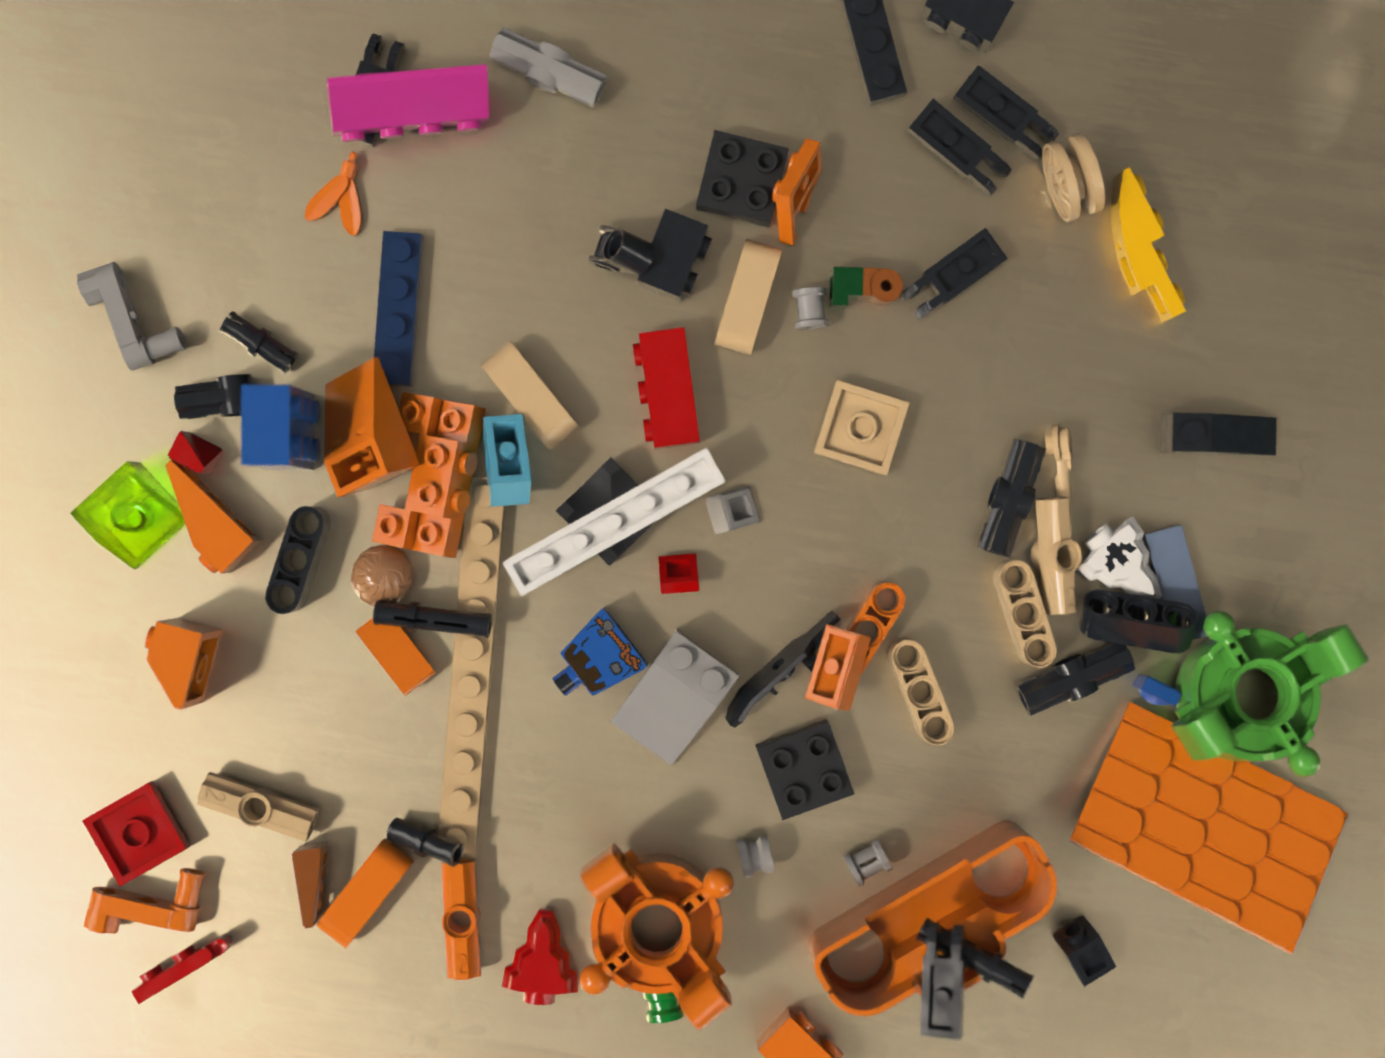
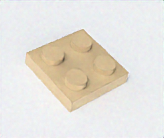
(861, 428)

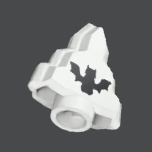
(1120, 560)

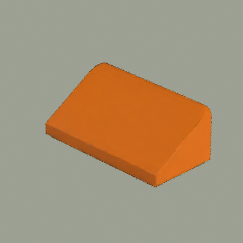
(837, 668)

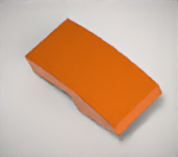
(396, 655)

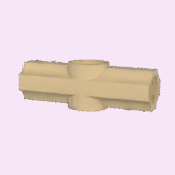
(1056, 555)
(235, 799)

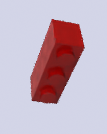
(667, 388)

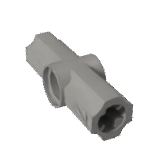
(548, 67)

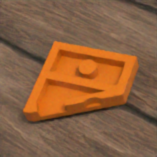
(796, 188)

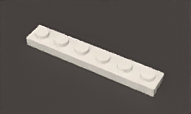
(614, 522)

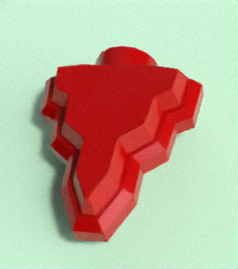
(541, 963)

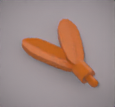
(341, 190)

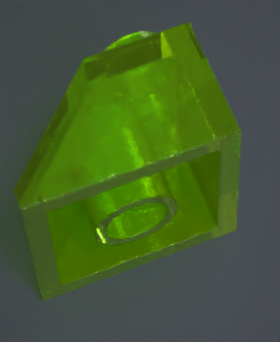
(130, 514)

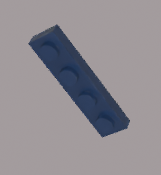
(398, 305)

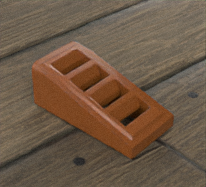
(310, 874)

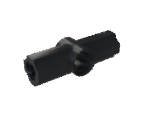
(1011, 498)
(1075, 677)

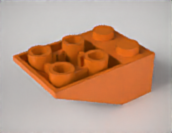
(364, 431)

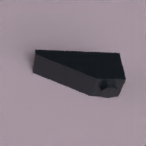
(1218, 434)

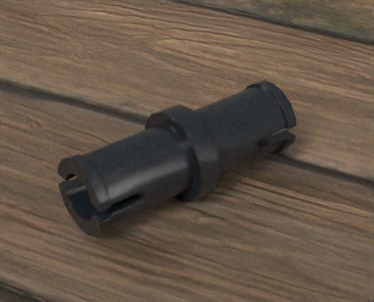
(258, 342)
(425, 841)

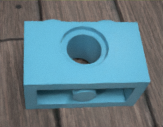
(506, 460)

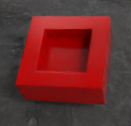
(678, 573)

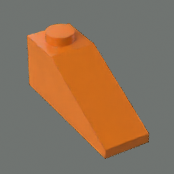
(211, 525)

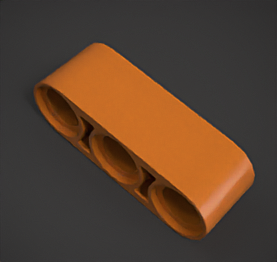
(882, 619)
(364, 893)

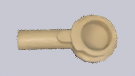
(1060, 445)

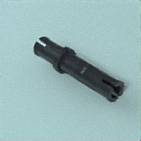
(434, 619)
(983, 962)

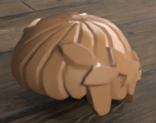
(381, 574)

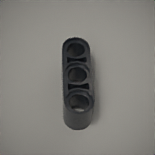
(285, 573)
(1138, 621)

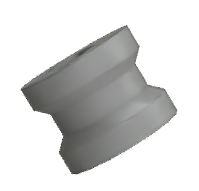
(755, 856)

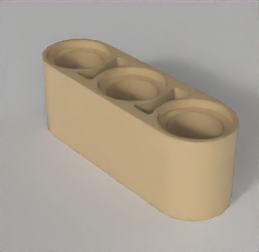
(748, 297)
(529, 395)
(1038, 626)
(928, 708)

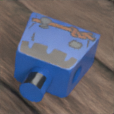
(599, 657)

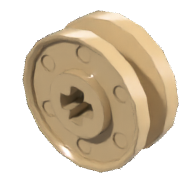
(1073, 177)

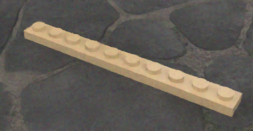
(471, 672)

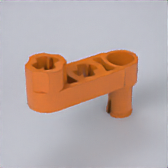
(111, 905)

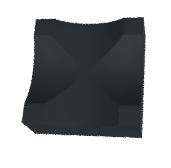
(741, 178)
(601, 488)
(805, 769)

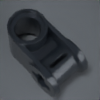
(622, 252)

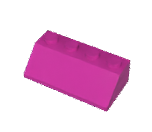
(408, 102)

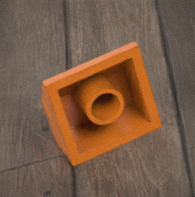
(182, 658)

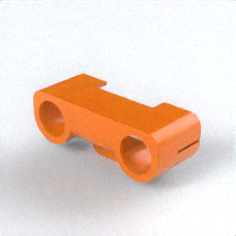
(947, 896)

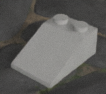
(675, 697)

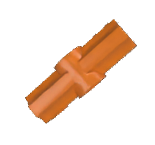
(461, 942)

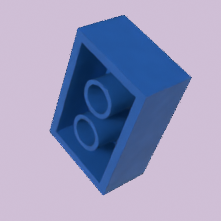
(278, 427)

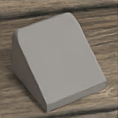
(732, 510)

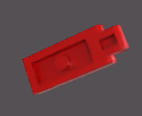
(185, 963)

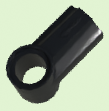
(211, 398)

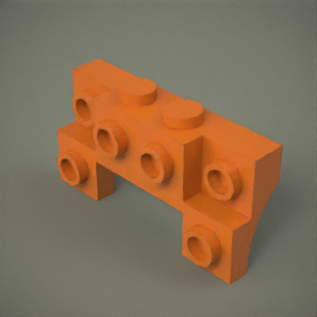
(441, 482)

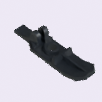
(778, 670)

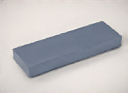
(1174, 569)

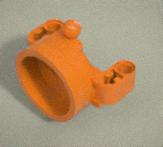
(689, 968)

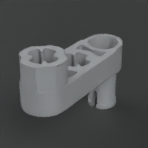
(109, 286)

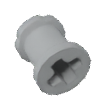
(810, 308)
(871, 869)

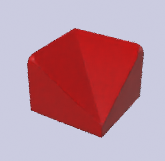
(195, 453)

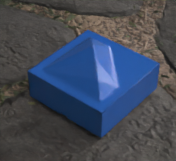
(1156, 691)

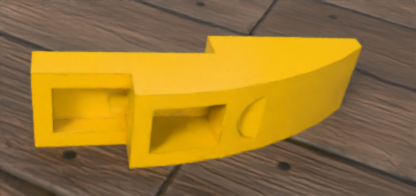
(1134, 231)

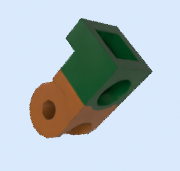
(858, 283)

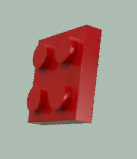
(136, 833)

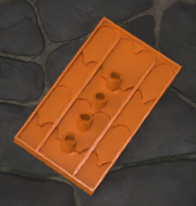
(1209, 830)

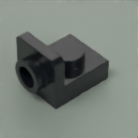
(1084, 950)

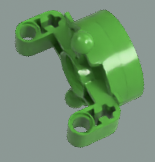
(1208, 709)

